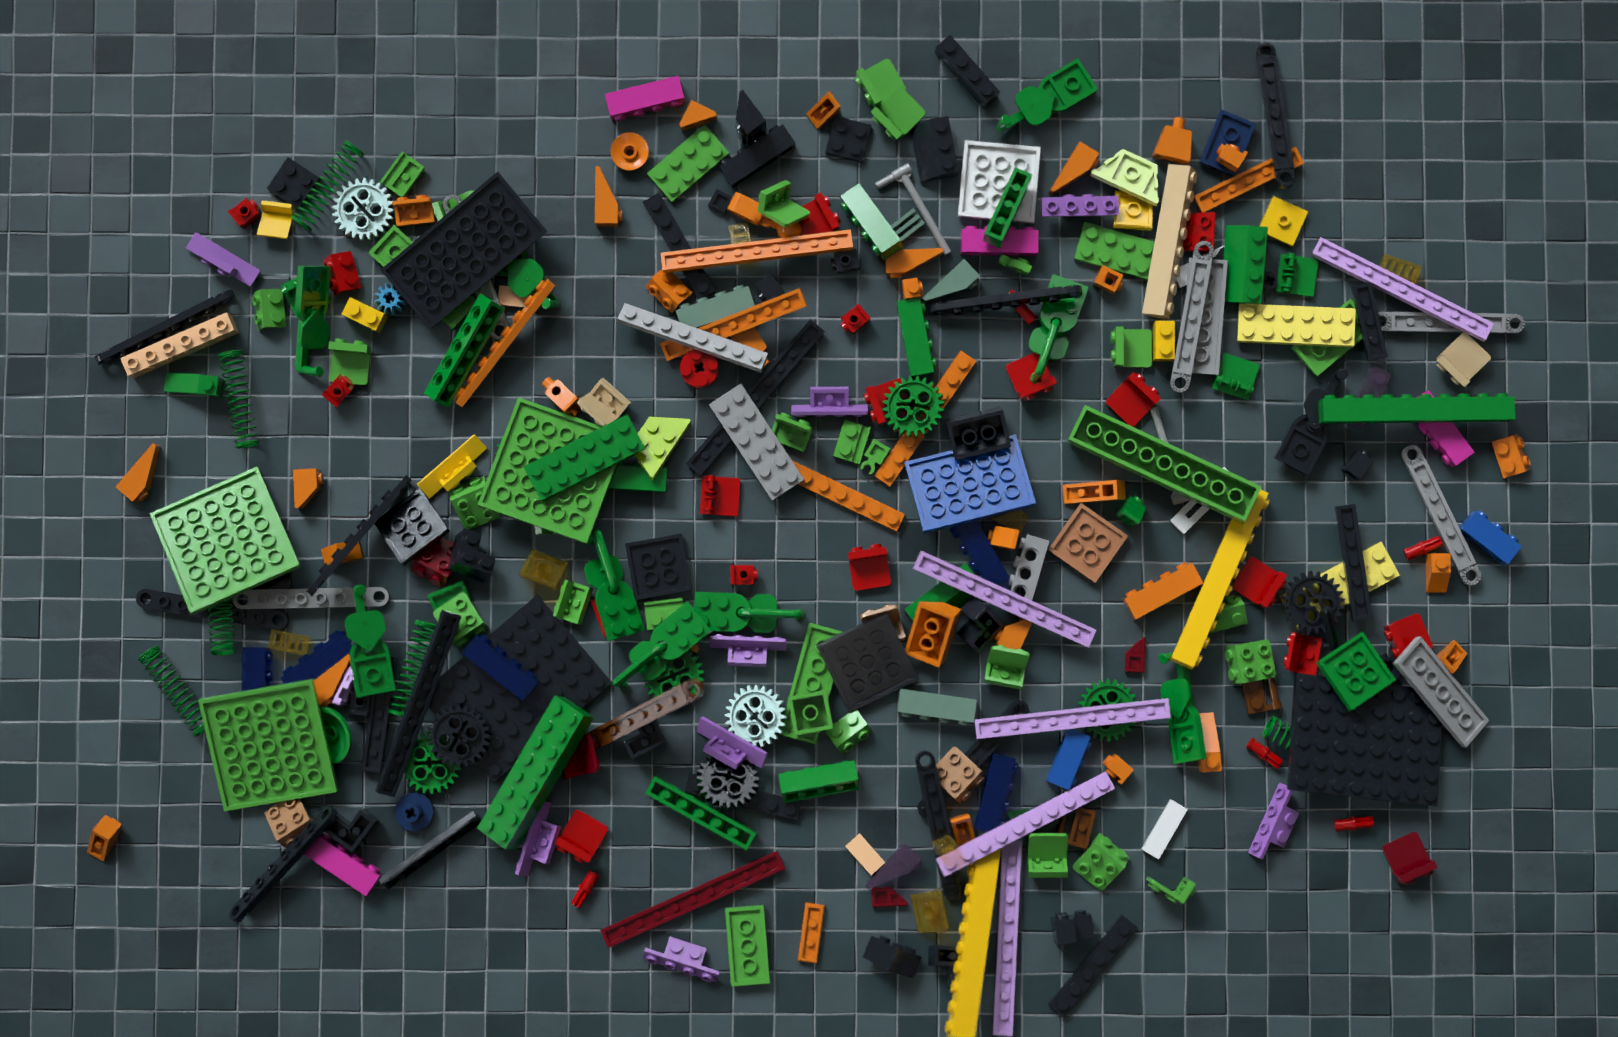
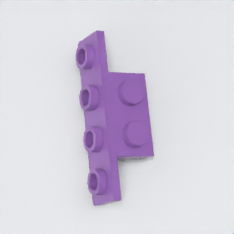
(1080, 206)
(223, 259)
(829, 402)
(747, 650)
(728, 746)
(1276, 823)
(539, 842)
(682, 957)

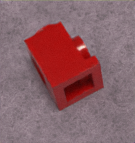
(245, 220)
(861, 315)
(334, 395)
(735, 571)

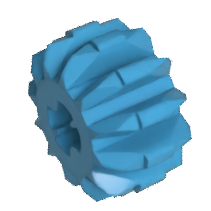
(384, 304)

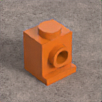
(1230, 156)
(1107, 273)
(912, 288)
(1117, 767)

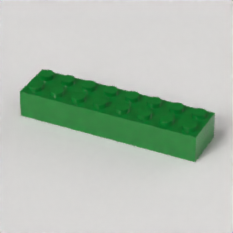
(535, 773)

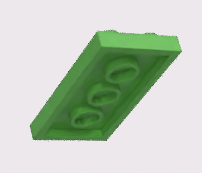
(688, 163)
(1115, 250)
(1321, 357)
(747, 945)

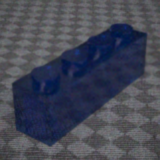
(980, 552)
(322, 659)
(256, 667)
(500, 667)
(995, 792)

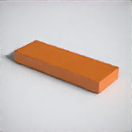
(811, 932)

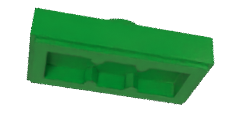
(446, 594)

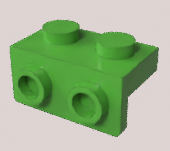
(269, 309)
(572, 602)
(1232, 614)
(849, 731)

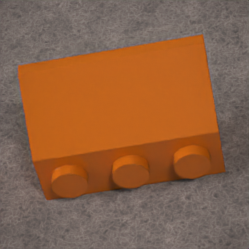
(932, 632)

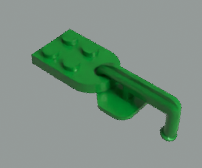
(1054, 94)
(524, 277)
(311, 307)
(1050, 338)
(618, 611)
(759, 613)
(681, 633)
(369, 669)
(1185, 720)

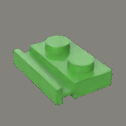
(402, 175)
(851, 442)
(659, 610)

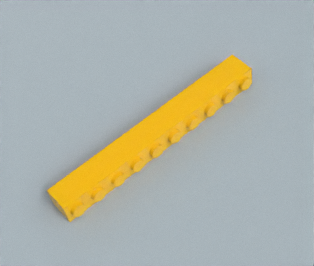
(1217, 586)
(972, 946)

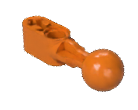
(748, 210)

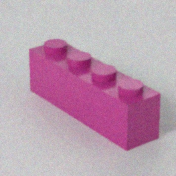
(645, 98)
(1016, 242)
(1447, 440)
(343, 864)

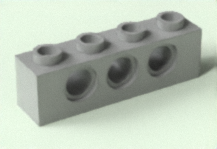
(1039, 547)

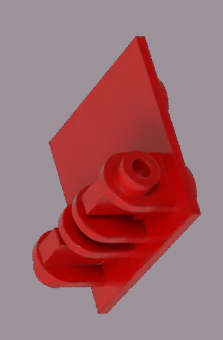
(1200, 228)
(720, 495)

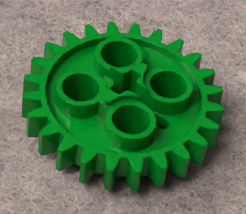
(910, 423)
(693, 673)
(1122, 696)
(432, 779)

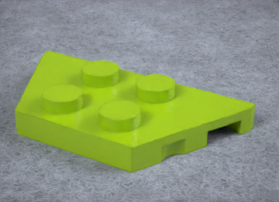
(659, 438)

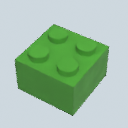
(810, 712)

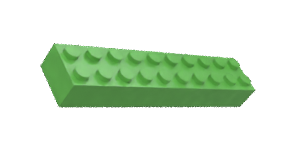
(1164, 464)

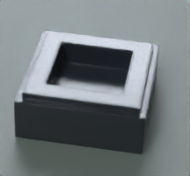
(720, 201)

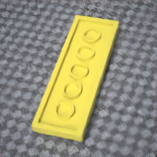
(1296, 325)
(1378, 571)

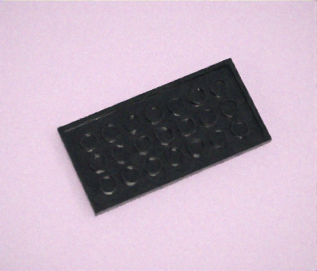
(464, 250)

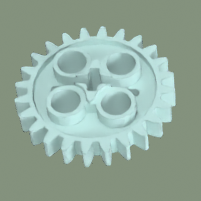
(375, 198)
(767, 703)

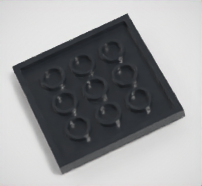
(867, 662)

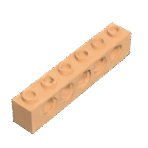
(179, 345)

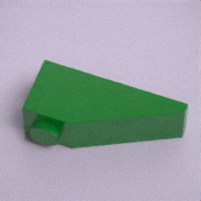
(194, 384)
(1131, 511)

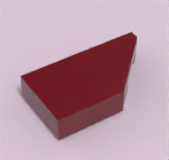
(1135, 657)
(886, 897)

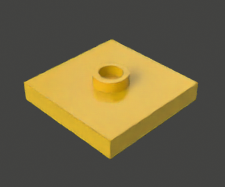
(1133, 213)
(1283, 221)

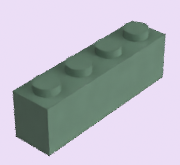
(716, 308)
(936, 705)

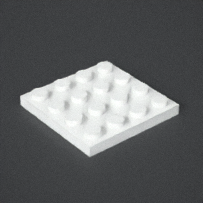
(986, 174)

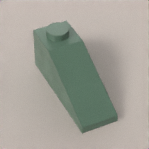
(955, 282)

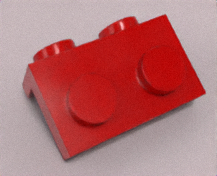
(343, 272)

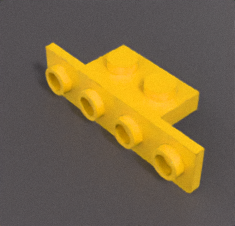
(453, 468)

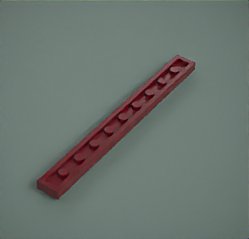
(692, 899)

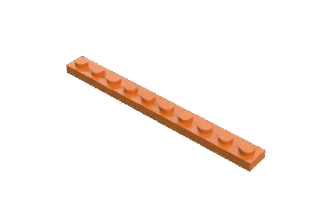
(756, 251)

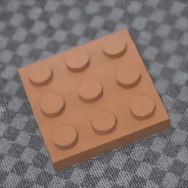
(1087, 542)

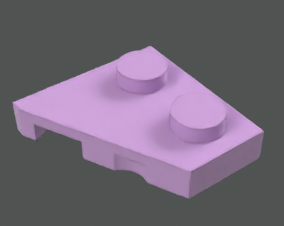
(344, 692)

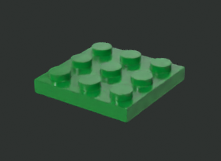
(1355, 671)

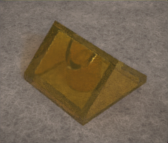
(544, 569)
(929, 911)

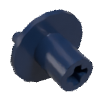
(414, 811)

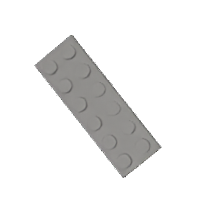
(1210, 334)
(756, 442)
(1441, 691)

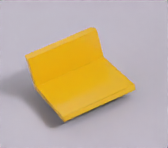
(275, 220)

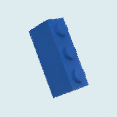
(1490, 537)
(1069, 758)

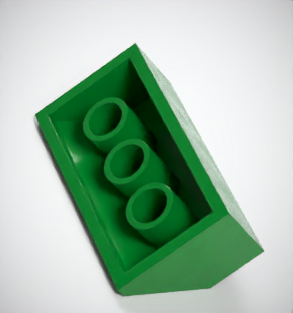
(1246, 262)
(942, 593)

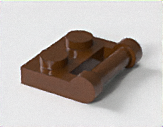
(1255, 697)
(1080, 828)

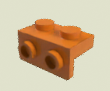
(414, 211)
(668, 290)
(1511, 455)

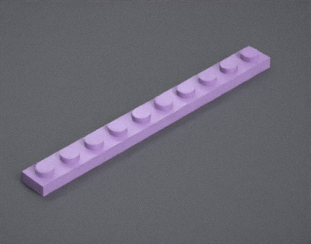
(1402, 289)
(1004, 599)
(1072, 718)
(1024, 824)
(1007, 939)

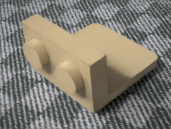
(1463, 359)
(604, 403)

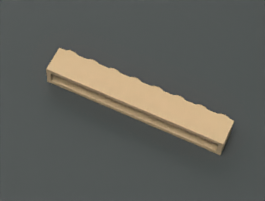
(1169, 241)

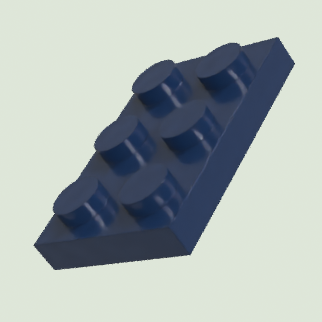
(1226, 130)

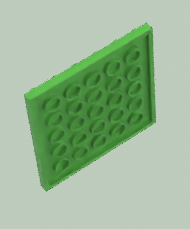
(508, 490)
(224, 540)
(268, 745)

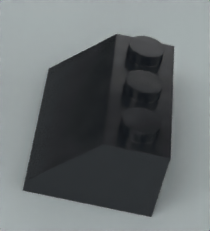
(749, 120)
(934, 149)
(977, 433)

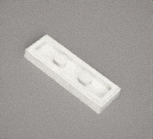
(1164, 829)

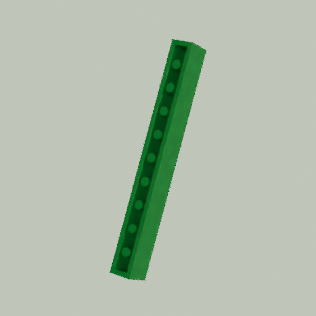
(1416, 409)

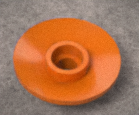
(627, 142)

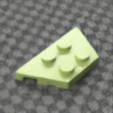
(1130, 175)

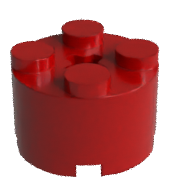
(701, 379)

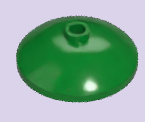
(337, 733)

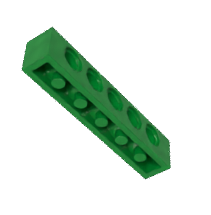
(464, 350)
(701, 812)

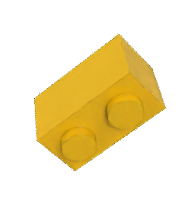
(364, 315)
(1163, 341)

